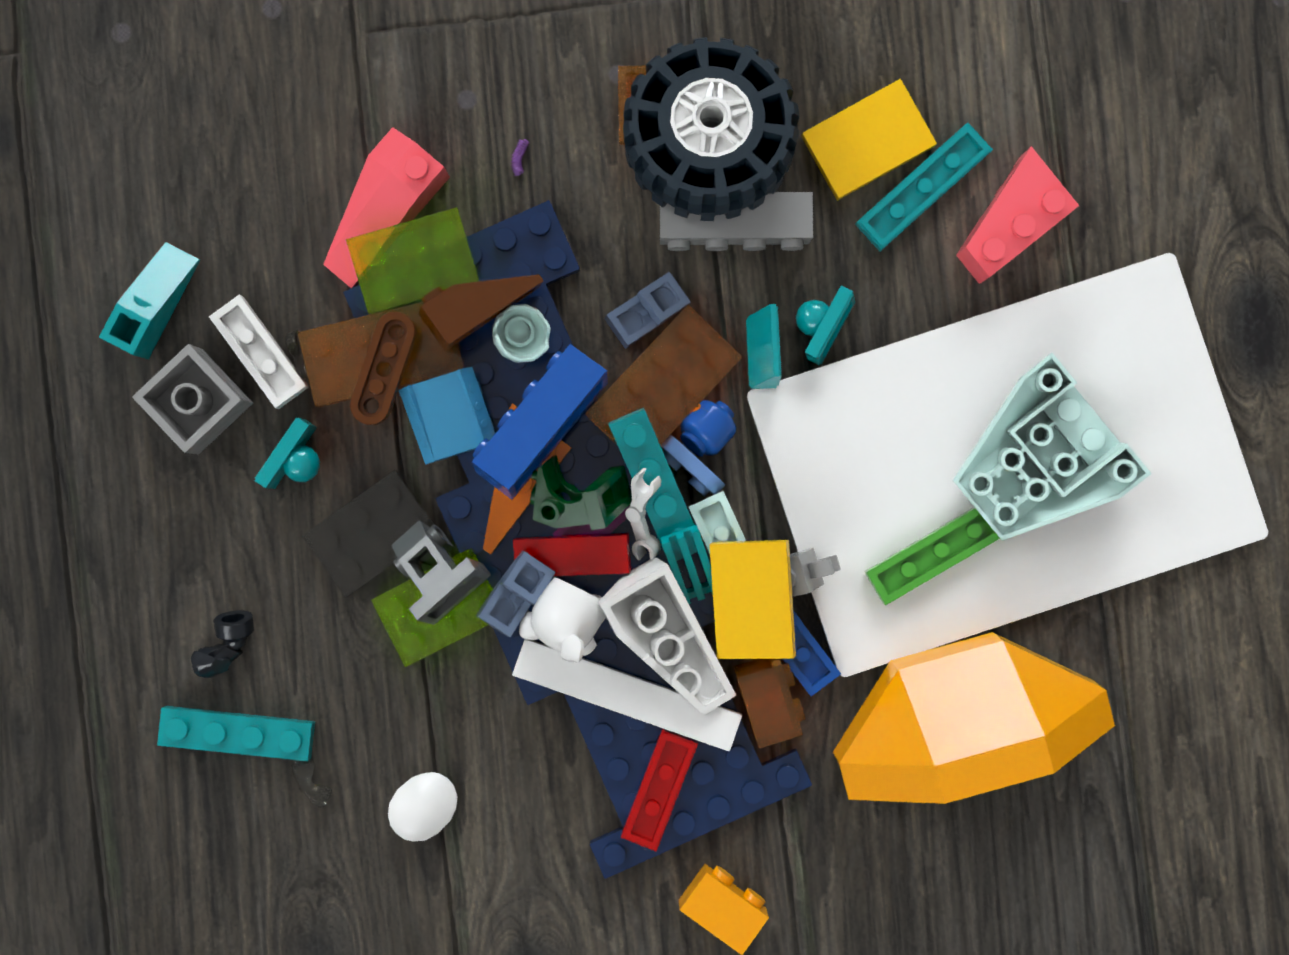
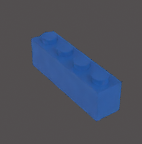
(540, 420)

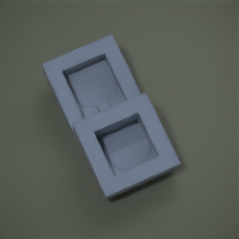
(647, 310)
(515, 593)

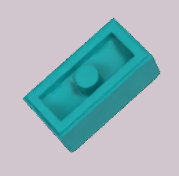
(764, 348)

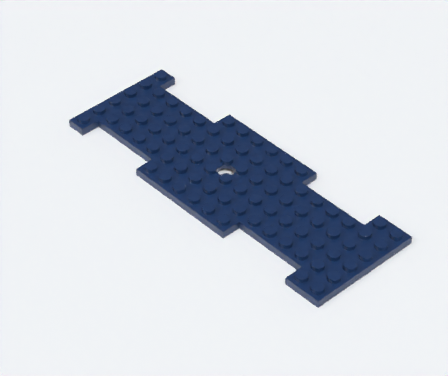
(718, 782)

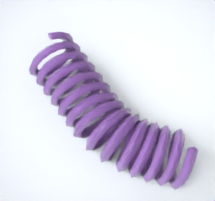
(517, 163)

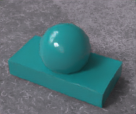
(824, 322)
(291, 457)

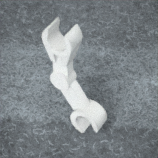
(636, 515)

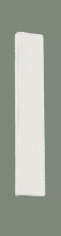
(626, 695)

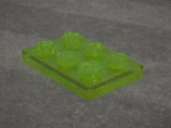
(411, 260)
(419, 639)

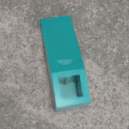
(150, 302)

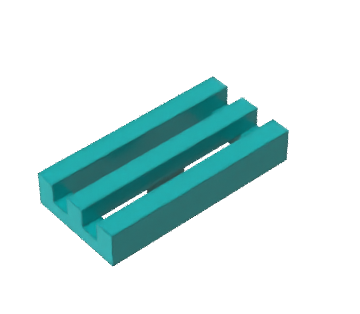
(698, 590)

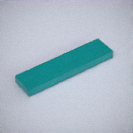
(923, 186)

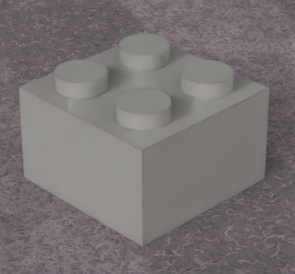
(192, 399)

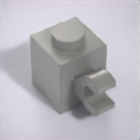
(808, 571)

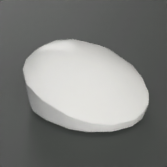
(422, 806)

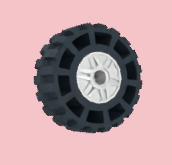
(710, 128)

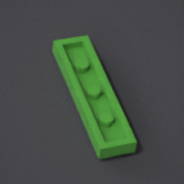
(930, 555)

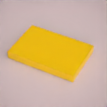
(868, 139)
(753, 599)

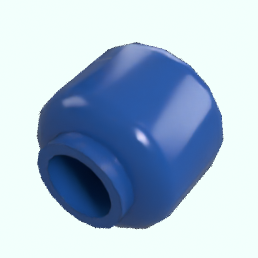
(708, 428)

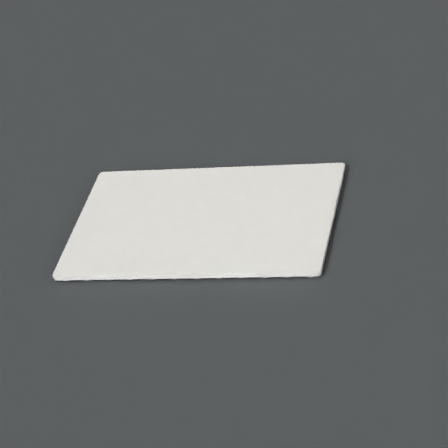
(877, 438)

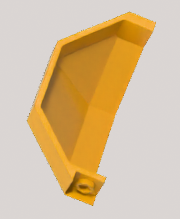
(968, 723)

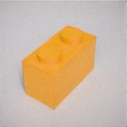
(724, 907)

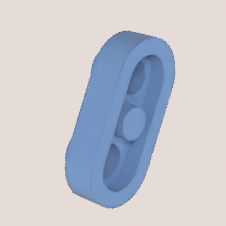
(702, 477)

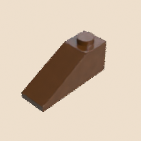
(469, 306)

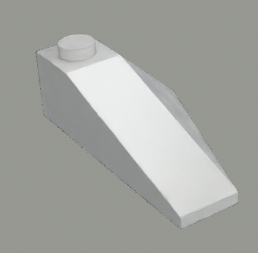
(660, 627)

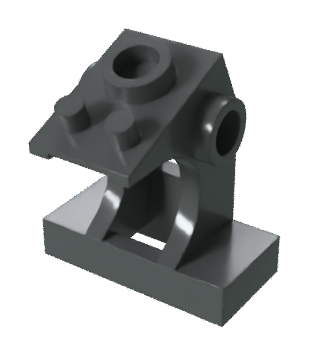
(446, 582)

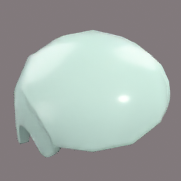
(521, 333)

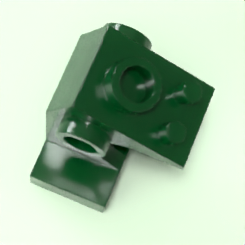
(594, 506)

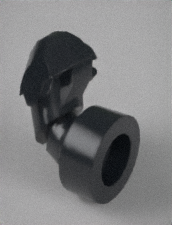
(233, 629)

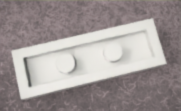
(258, 351)

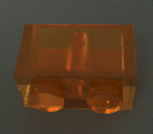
(769, 701)

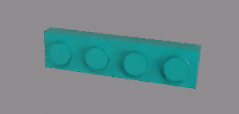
(642, 450)
(236, 733)

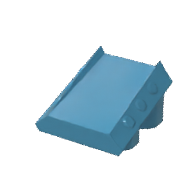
(447, 414)

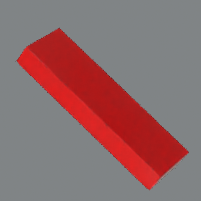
(579, 553)
(659, 789)

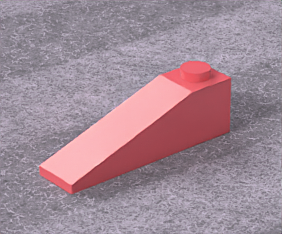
(390, 191)

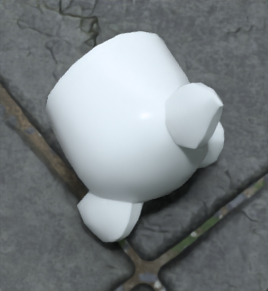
(564, 620)

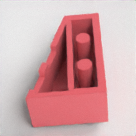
(1019, 214)

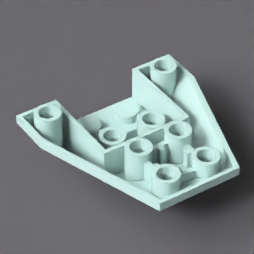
(1045, 456)

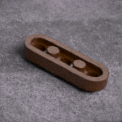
(383, 350)

